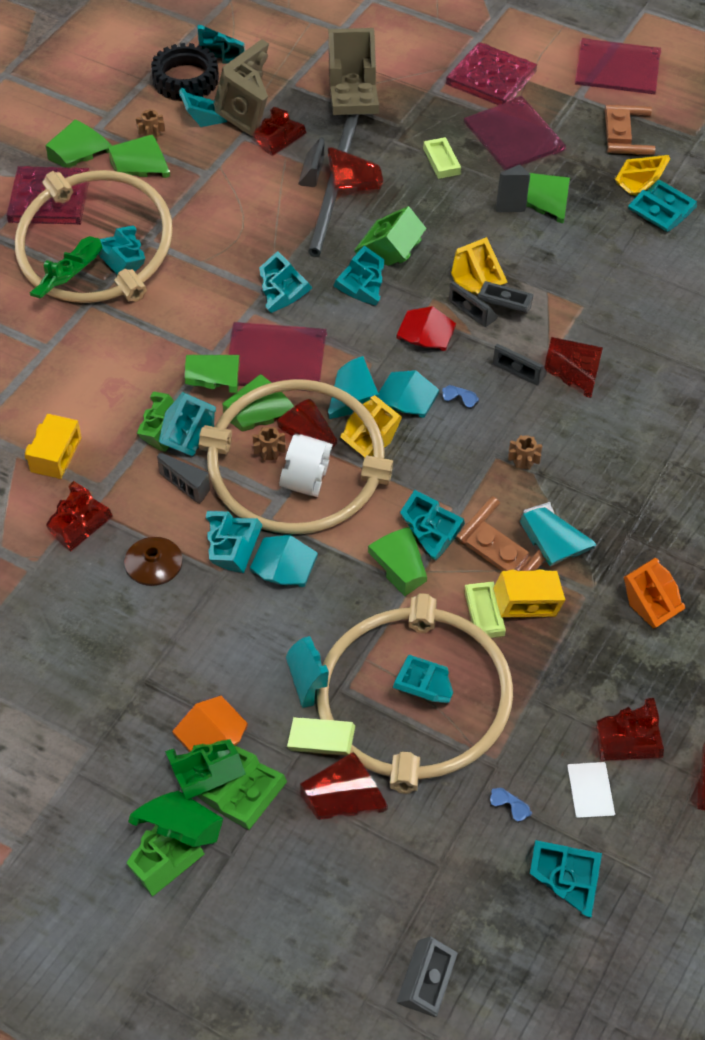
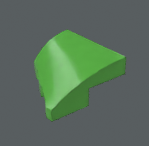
(75, 145)
(138, 157)
(548, 194)
(212, 371)
(260, 411)
(153, 419)
(400, 559)
(161, 860)

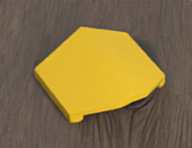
(641, 173)
(475, 265)
(357, 434)

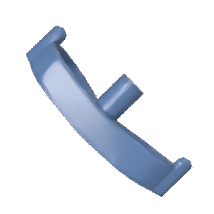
(469, 397)
(519, 809)

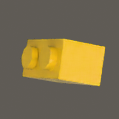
(53, 446)
(529, 593)

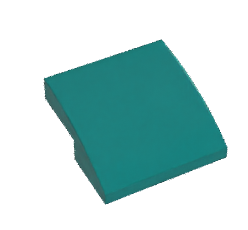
(663, 205)

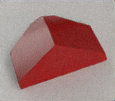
(427, 328)

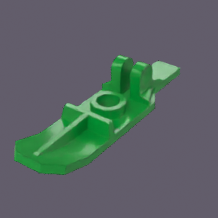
(68, 267)

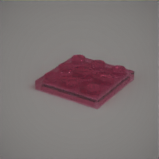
(491, 74)
(29, 185)

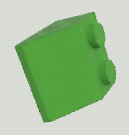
(394, 236)

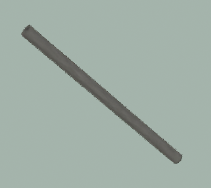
(331, 192)

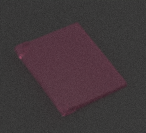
(618, 66)
(514, 133)
(278, 352)

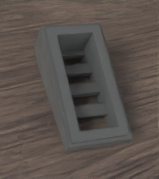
(186, 477)

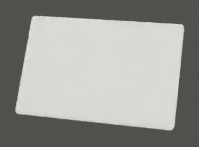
(591, 789)

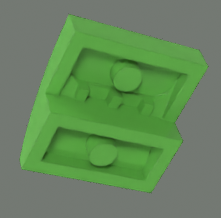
(247, 796)

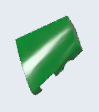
(205, 767)
(180, 819)

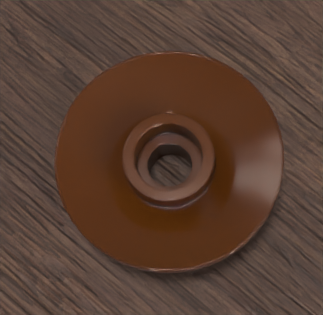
(156, 569)

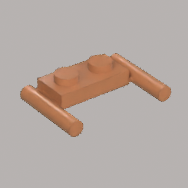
(619, 129)
(494, 545)

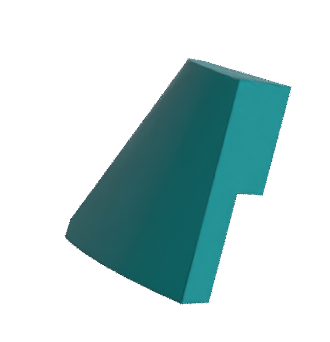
(362, 277)
(355, 380)
(231, 539)

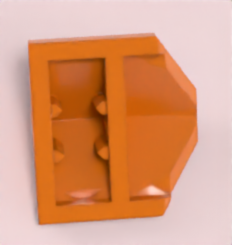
(653, 593)
(209, 723)

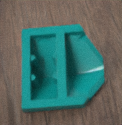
(201, 109)
(408, 393)
(184, 423)
(284, 561)
(424, 680)

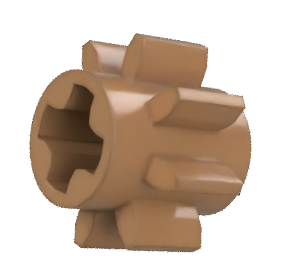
(150, 123)
(269, 443)
(525, 452)

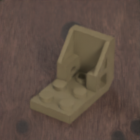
(352, 71)
(241, 91)

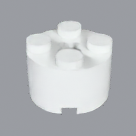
(305, 465)

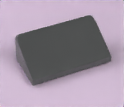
(313, 164)
(513, 190)
(506, 296)
(471, 305)
(519, 365)
(427, 976)

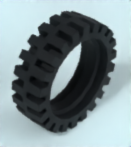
(184, 56)

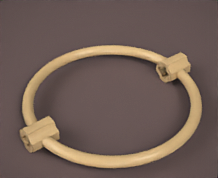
(127, 281)
(374, 468)
(405, 766)

